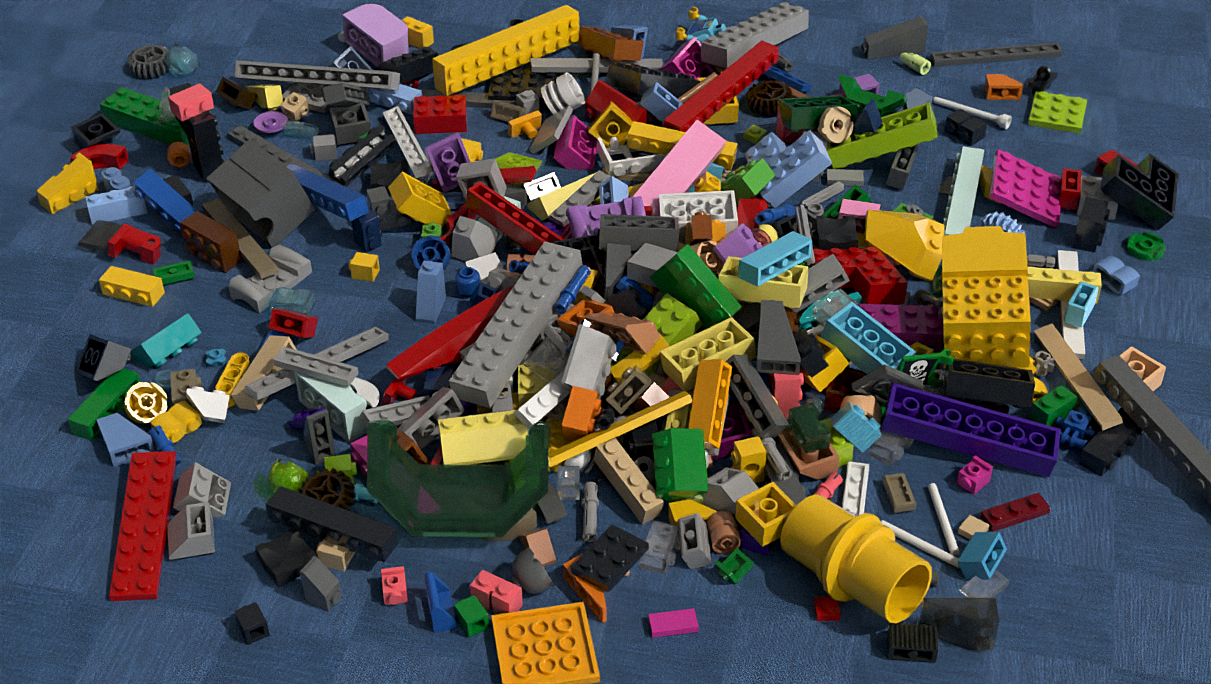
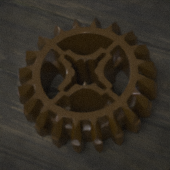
(764, 95)
(324, 485)

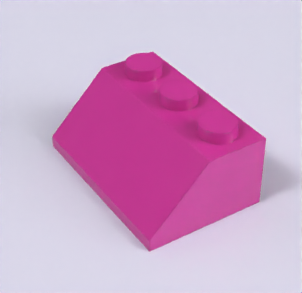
(687, 59)
(576, 146)

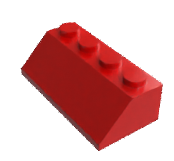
(601, 97)

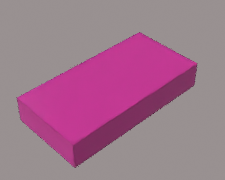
(673, 623)

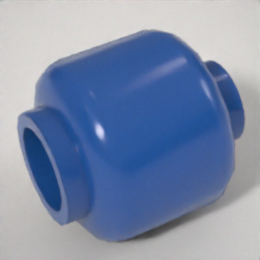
(467, 280)

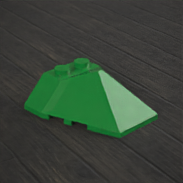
(886, 105)

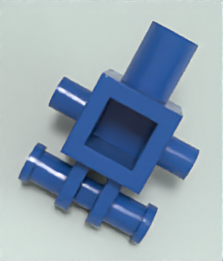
(1076, 427)

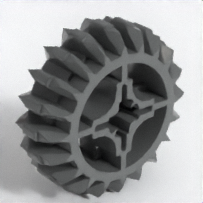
(148, 61)

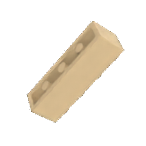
(260, 367)
(628, 480)

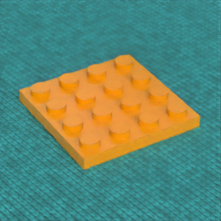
(546, 646)

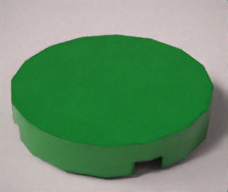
(1145, 246)

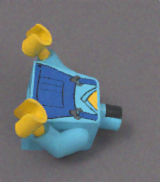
(701, 28)

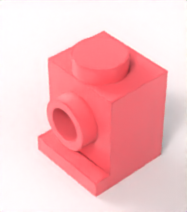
(394, 585)

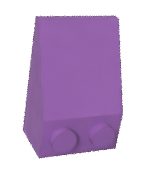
(445, 160)

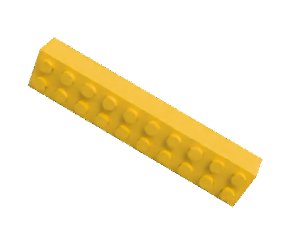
(505, 50)

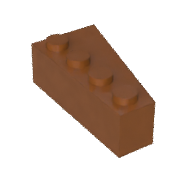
(609, 44)

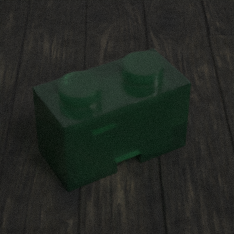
(808, 431)

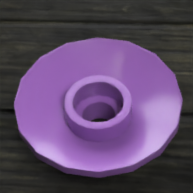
(270, 122)

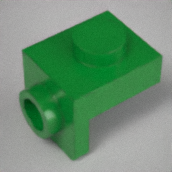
(734, 566)

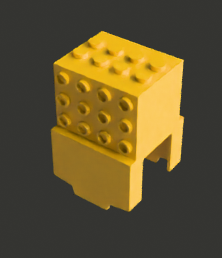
(986, 296)

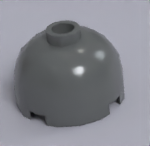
(530, 573)

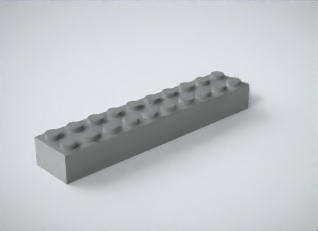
(515, 325)

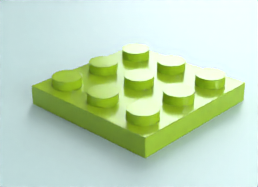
(1058, 112)

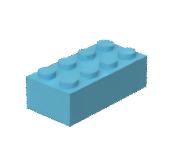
(864, 339)

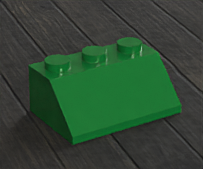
(679, 463)

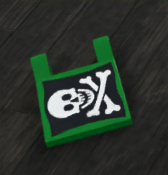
(924, 365)

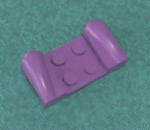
(586, 220)

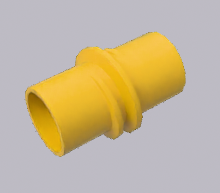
(856, 558)

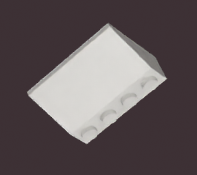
(718, 204)

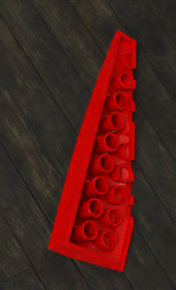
(446, 341)

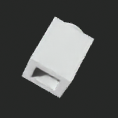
(209, 405)

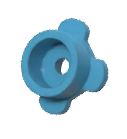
(216, 357)

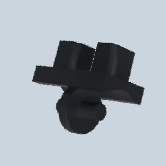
(1042, 79)

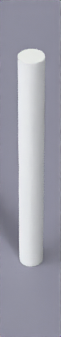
(943, 519)
(917, 542)

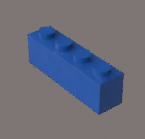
(163, 198)

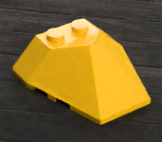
(908, 239)

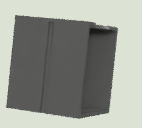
(261, 193)

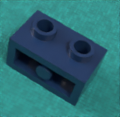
(367, 231)

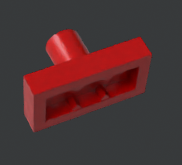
(396, 389)

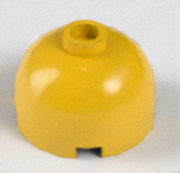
(145, 402)

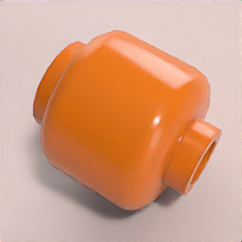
(178, 154)

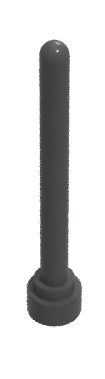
(923, 297)

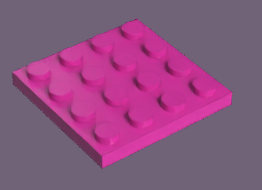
(1025, 188)

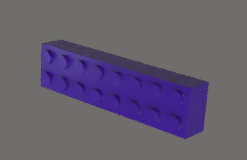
(971, 429)

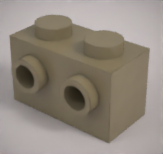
(181, 381)
(628, 389)

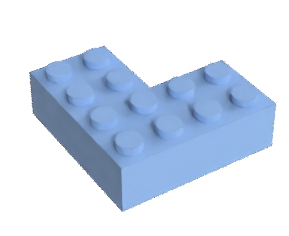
(791, 165)

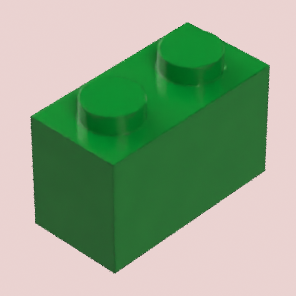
(1053, 405)

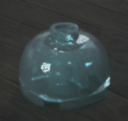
(181, 61)

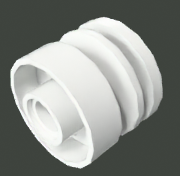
(563, 94)

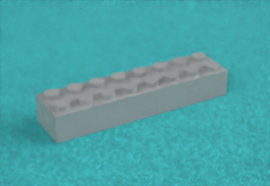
(769, 26)

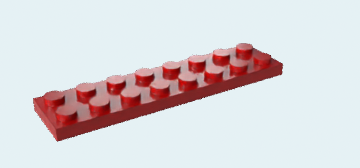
(143, 526)

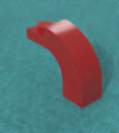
(105, 156)

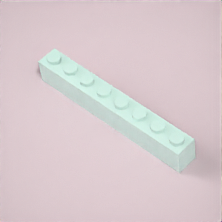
(963, 190)

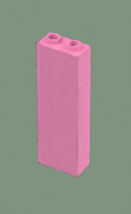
(682, 165)

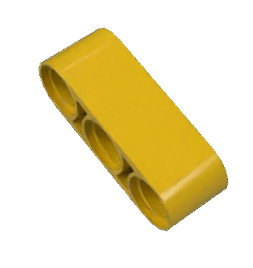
(232, 375)

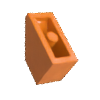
(1002, 87)

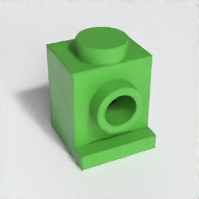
(431, 229)

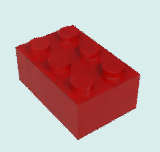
(440, 114)

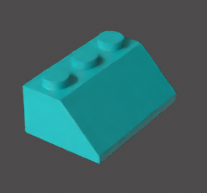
(167, 342)

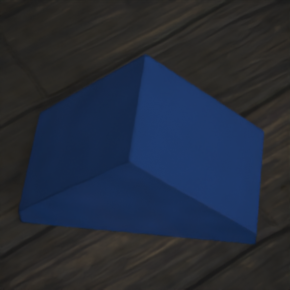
(868, 120)

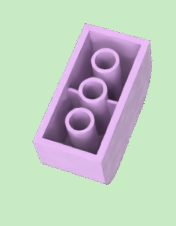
(375, 33)

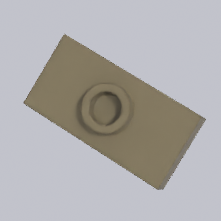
(506, 111)
(899, 492)

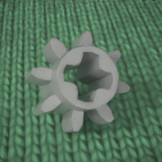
(1043, 363)

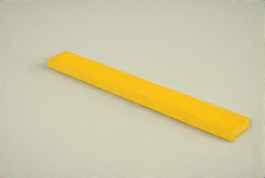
(620, 427)

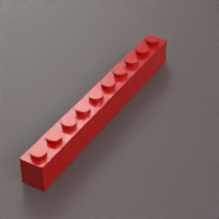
(724, 87)
(511, 220)

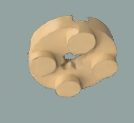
(827, 120)

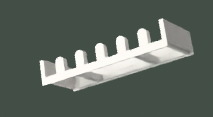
(628, 165)

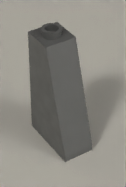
(898, 39)
(776, 341)

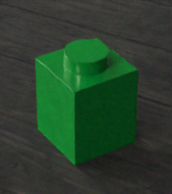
(471, 616)

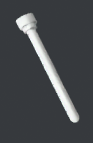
(1001, 120)

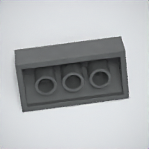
(638, 230)

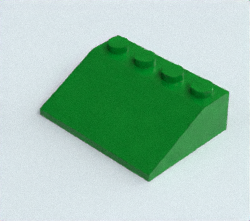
(696, 287)

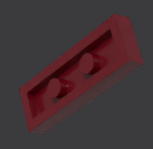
(1015, 512)

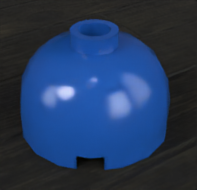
(431, 249)

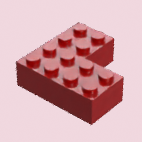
(868, 274)

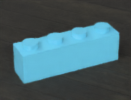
(775, 258)

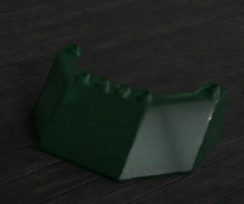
(456, 498)

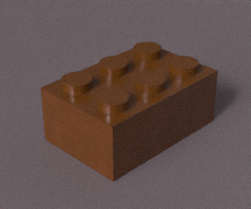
(211, 242)

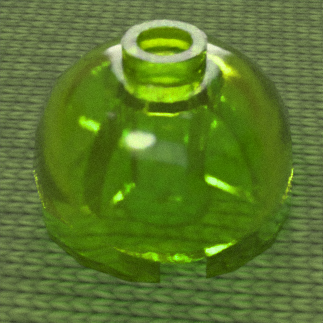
(286, 475)

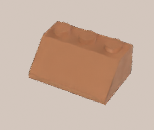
(633, 332)
(814, 464)

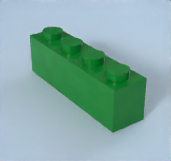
(104, 401)

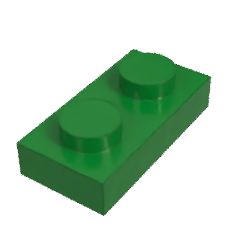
(174, 272)

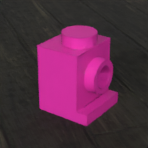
(975, 475)

